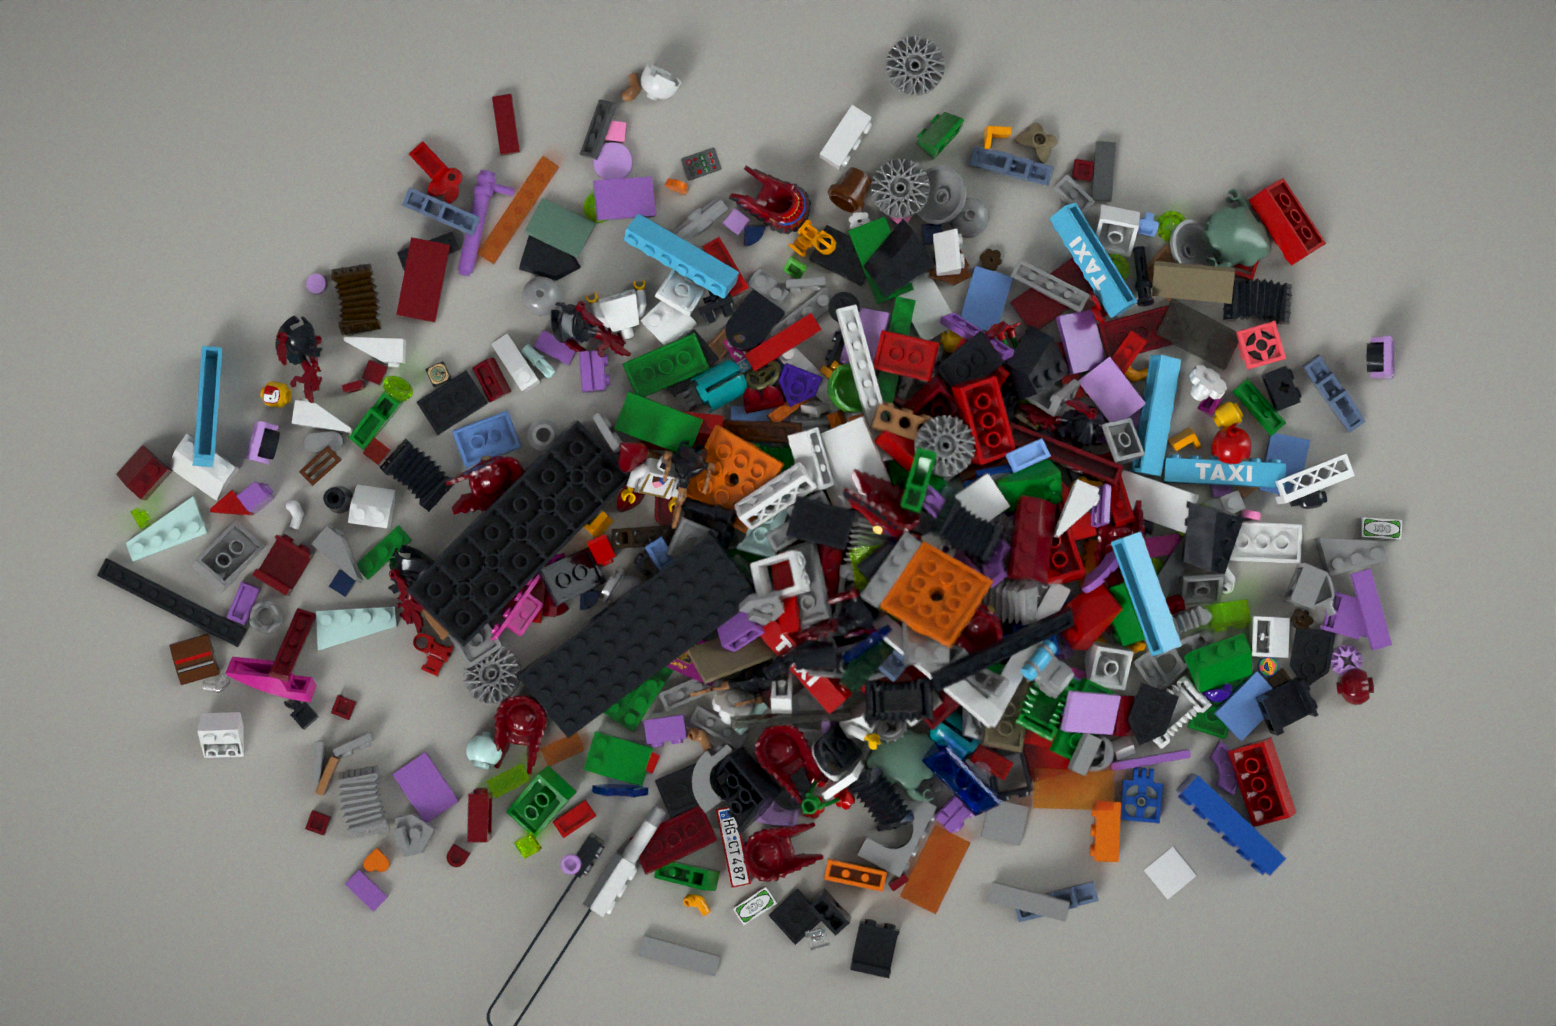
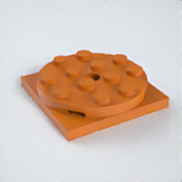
(733, 456)
(931, 573)

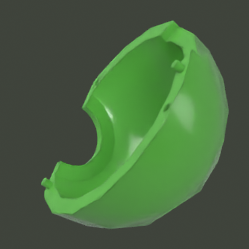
(843, 390)

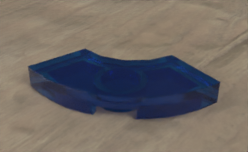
(866, 644)
(620, 790)

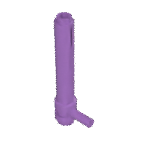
(483, 193)

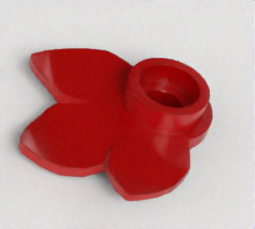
(445, 187)
(1098, 310)

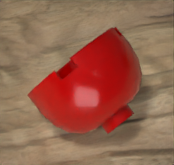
(1231, 445)

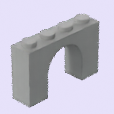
(896, 858)

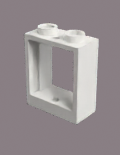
(762, 579)

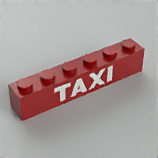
(824, 689)

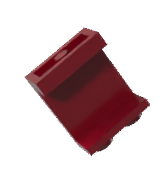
(284, 564)

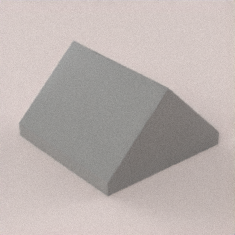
(1201, 588)

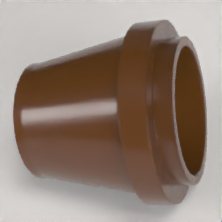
(850, 190)

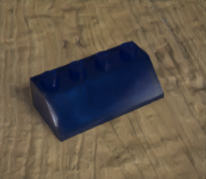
(960, 778)

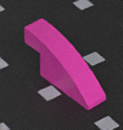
(256, 675)

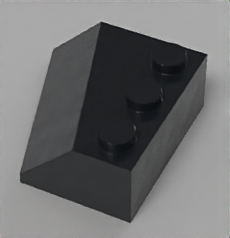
(898, 261)
(1035, 363)
(1210, 537)
(744, 788)

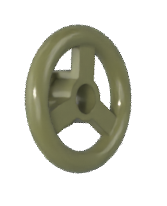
(763, 376)

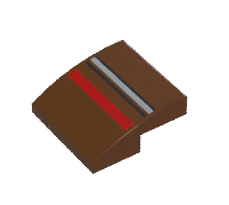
(194, 659)

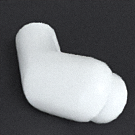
(296, 512)
(1228, 582)

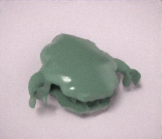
(1235, 235)
(903, 762)

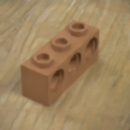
(894, 417)

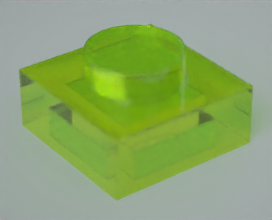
(141, 517)
(527, 845)

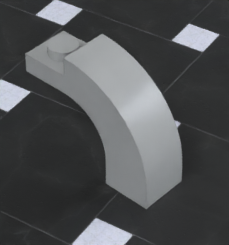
(985, 681)
(701, 785)

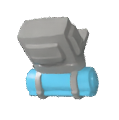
(1047, 670)

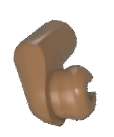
(634, 88)
(700, 736)

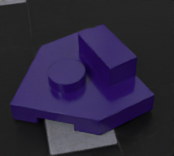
(798, 384)

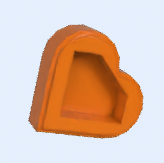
(677, 186)
(376, 861)

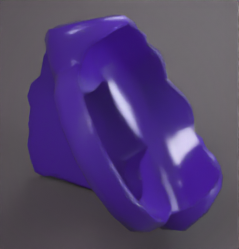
(1219, 694)

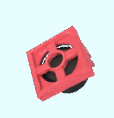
(1258, 346)

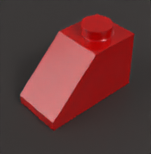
(602, 550)

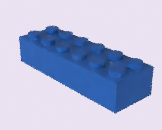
(1231, 824)

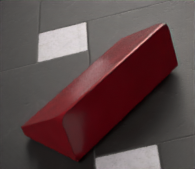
(492, 379)

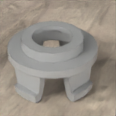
(542, 423)
(256, 611)

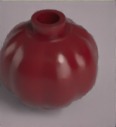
(1355, 686)

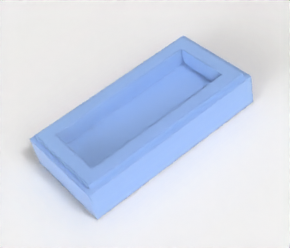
(1028, 455)

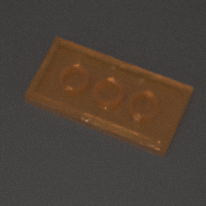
(1072, 790)
(935, 869)

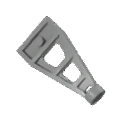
(1152, 672)

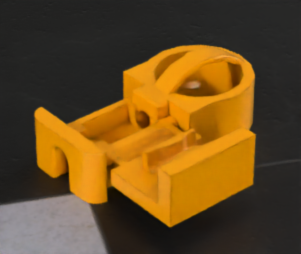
(812, 237)

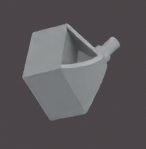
(1310, 588)

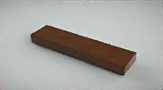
(762, 430)

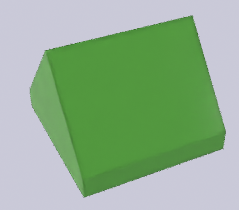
(795, 268)

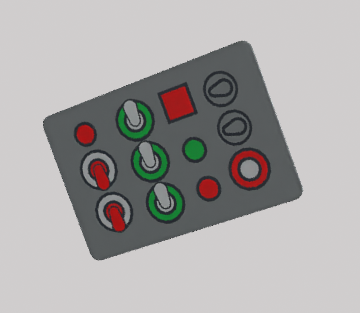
(701, 164)

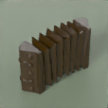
(357, 299)

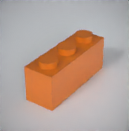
(1106, 834)
(855, 874)

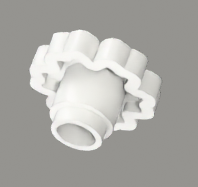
(1206, 383)
(724, 704)

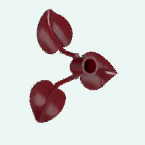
(631, 456)

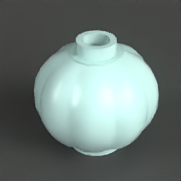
(483, 751)

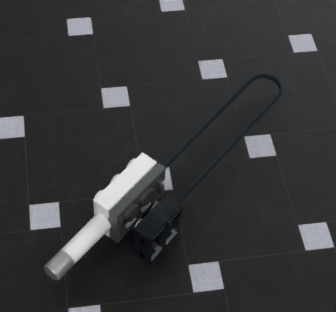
(606, 888)

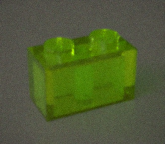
(1229, 614)

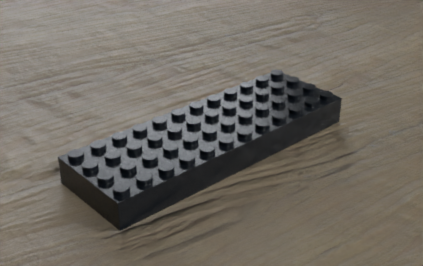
(518, 533)
(638, 634)

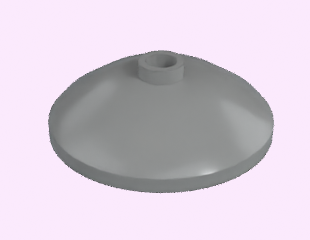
(943, 182)
(1187, 244)

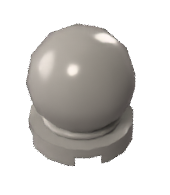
(618, 585)

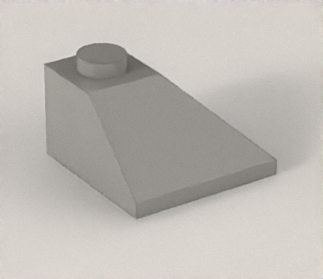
(1123, 441)

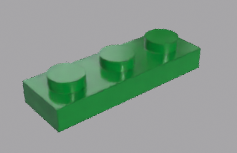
(1259, 407)
(382, 552)

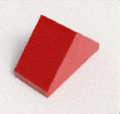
(230, 505)

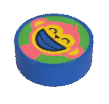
(1268, 666)

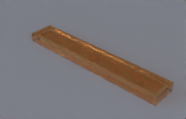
(518, 210)

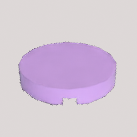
(613, 161)

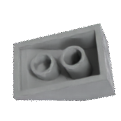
(227, 557)
(922, 649)

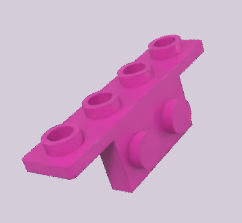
(521, 613)

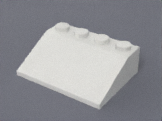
(848, 449)

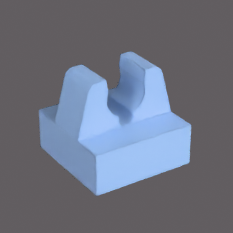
(1147, 225)

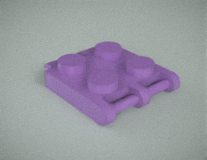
(1347, 619)

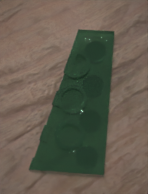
(865, 665)

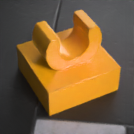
(828, 371)

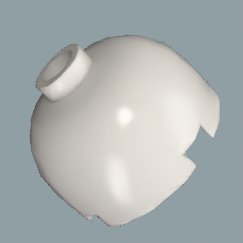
(658, 83)

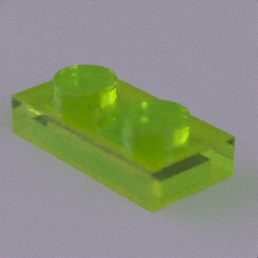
(508, 780)

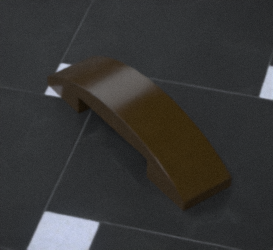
(638, 536)

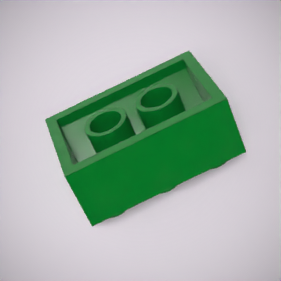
(1126, 624)
(1220, 663)

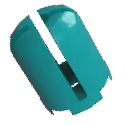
(714, 377)
(952, 732)

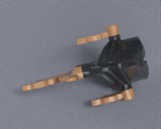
(688, 465)
(750, 679)

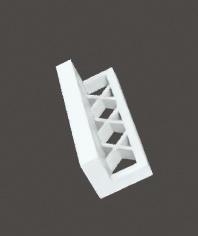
(1313, 486)
(771, 495)

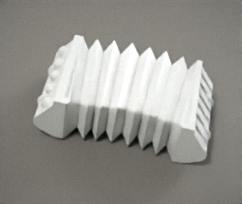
(1187, 706)

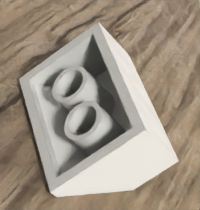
(208, 479)

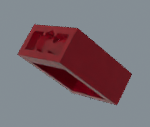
(479, 816)

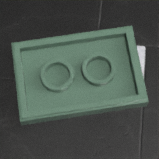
(560, 227)

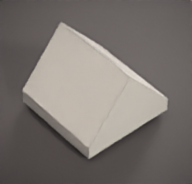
(1123, 747)

